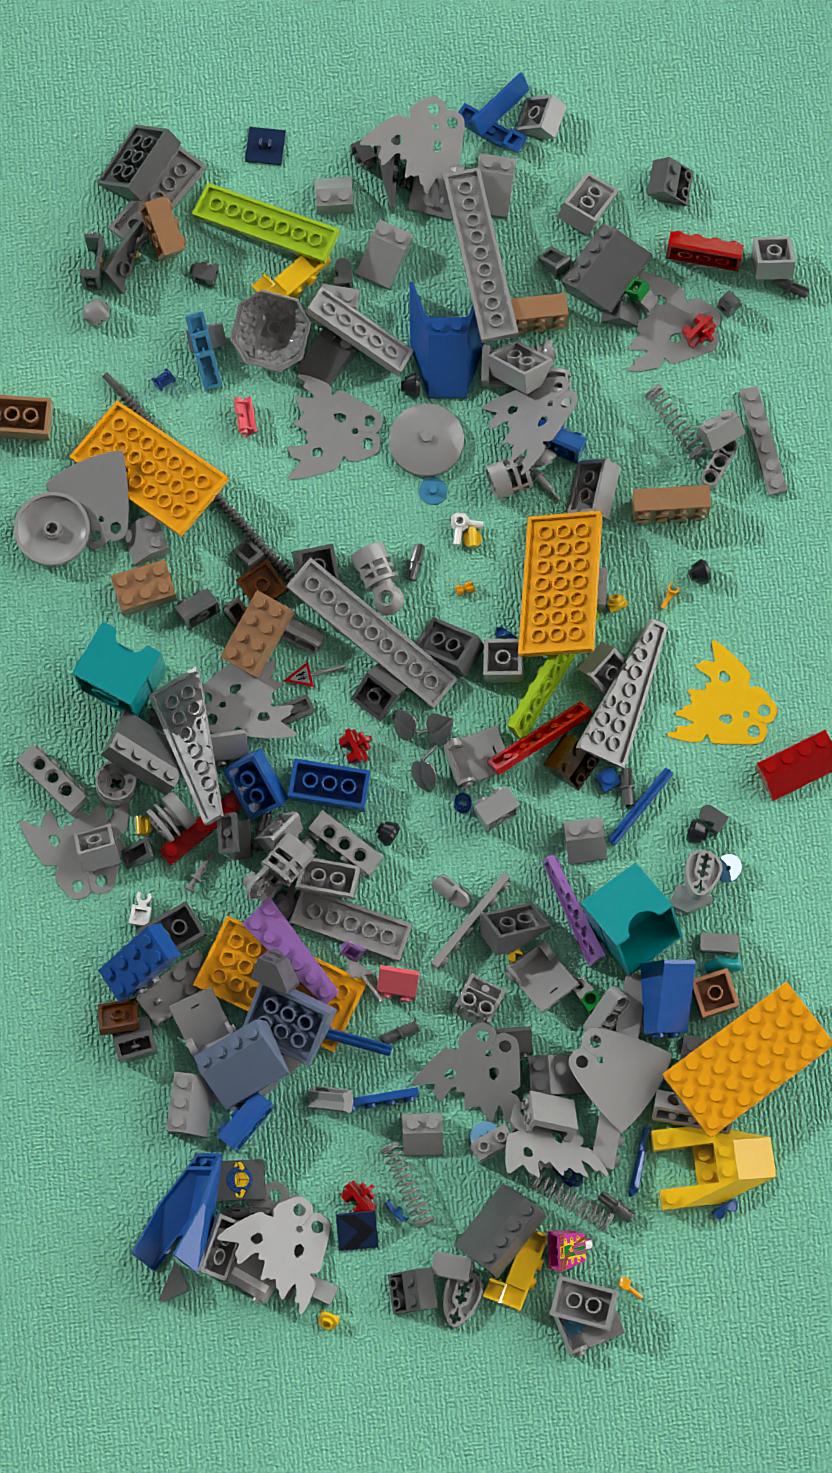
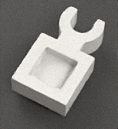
(140, 913)

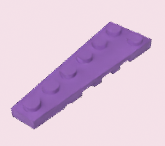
(275, 932)
(590, 947)

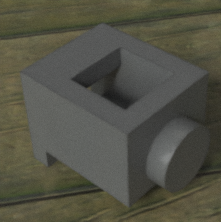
(363, 155)
(204, 273)

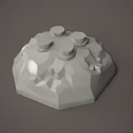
(270, 330)

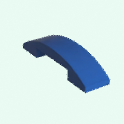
(497, 134)

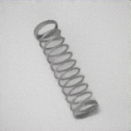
(694, 453)
(384, 1151)
(536, 1183)

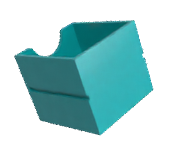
(117, 673)
(632, 919)

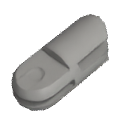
(451, 891)

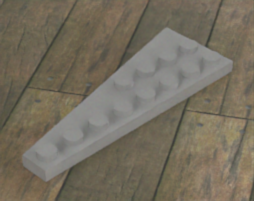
(618, 715)
(186, 726)

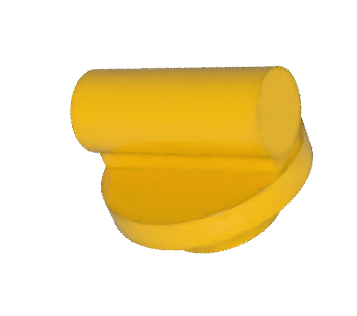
(472, 538)
(616, 602)
(143, 825)
(512, 955)
(328, 1320)

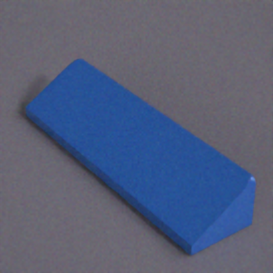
(500, 104)

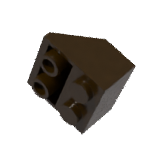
(570, 763)

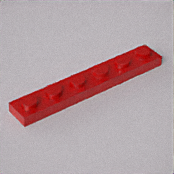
(539, 738)
(196, 833)

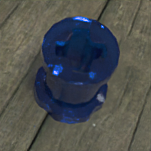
(163, 379)
(465, 797)

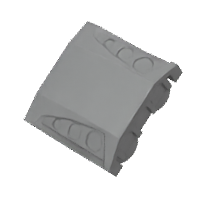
(478, 1000)

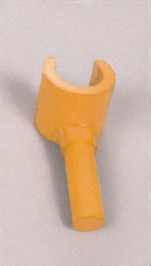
(670, 594)
(624, 1283)

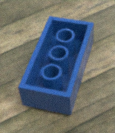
(329, 785)
(139, 962)

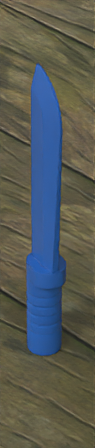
(637, 1173)

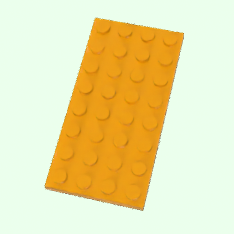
(160, 471)
(560, 584)
(230, 970)
(748, 1060)

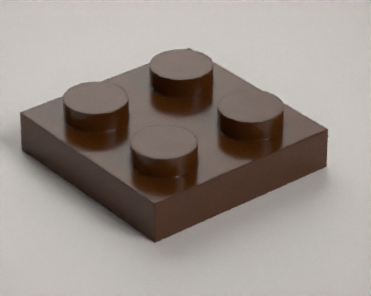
(264, 579)
(118, 1016)

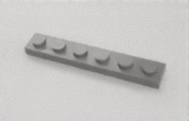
(763, 441)
(466, 927)

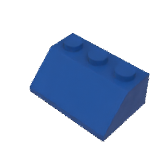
(566, 444)
(255, 784)
(245, 1121)

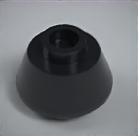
(411, 385)
(700, 572)
(697, 831)
(387, 832)

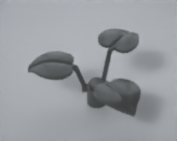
(439, 732)

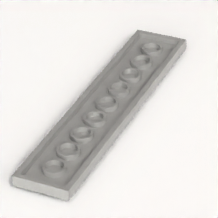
(480, 255)
(371, 632)

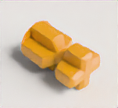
(468, 587)

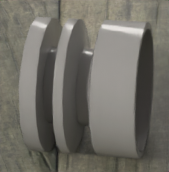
(107, 776)
(170, 817)

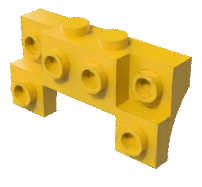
(293, 279)
(521, 1274)

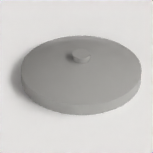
(426, 440)
(52, 529)

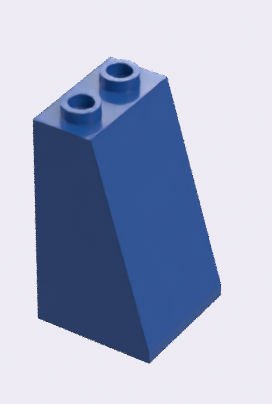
(667, 996)

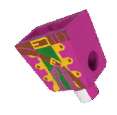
(566, 1249)

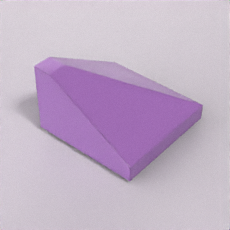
(352, 950)

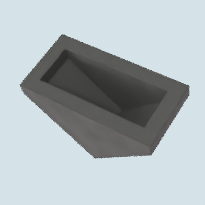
(555, 261)
(622, 315)
(249, 554)
(234, 611)
(138, 853)
(175, 1284)

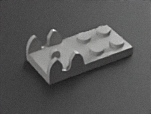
(170, 989)

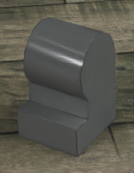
(344, 273)
(729, 304)
(713, 817)

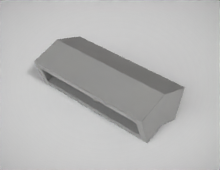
(303, 636)
(330, 1099)

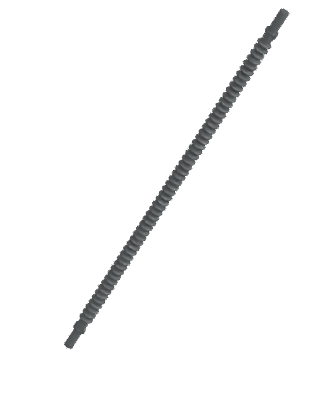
(221, 501)

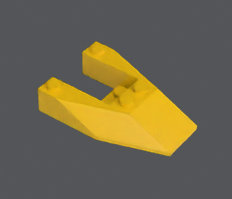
(723, 1165)

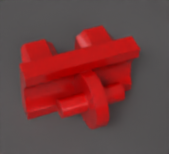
(701, 332)
(358, 743)
(361, 1194)

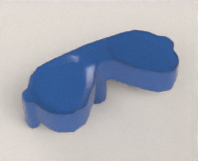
(502, 632)
(731, 1205)
(396, 1212)

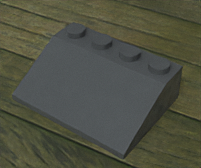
(139, 161)
(605, 268)
(143, 753)
(500, 1230)

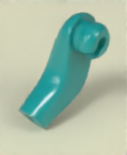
(721, 963)

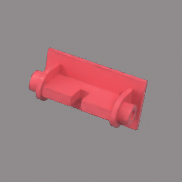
(246, 421)

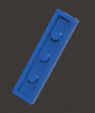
(387, 1098)

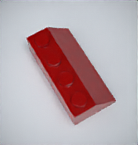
(704, 251)
(796, 765)

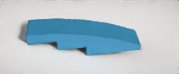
(203, 350)

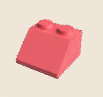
(397, 983)

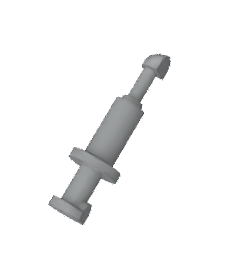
(544, 482)
(199, 873)

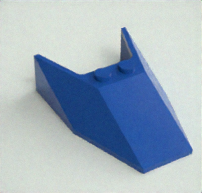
(444, 350)
(183, 1213)

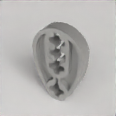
(692, 874)
(467, 1308)

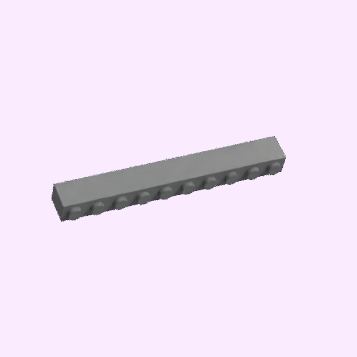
(630, 1023)

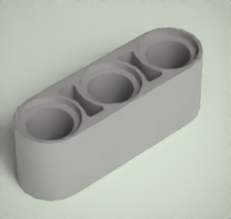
(717, 472)
(607, 1011)

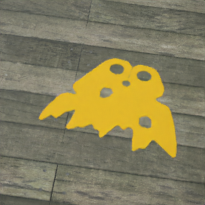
(725, 699)

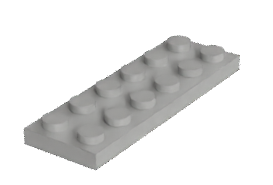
(174, 182)
(359, 331)
(351, 923)

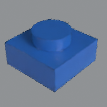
(608, 779)

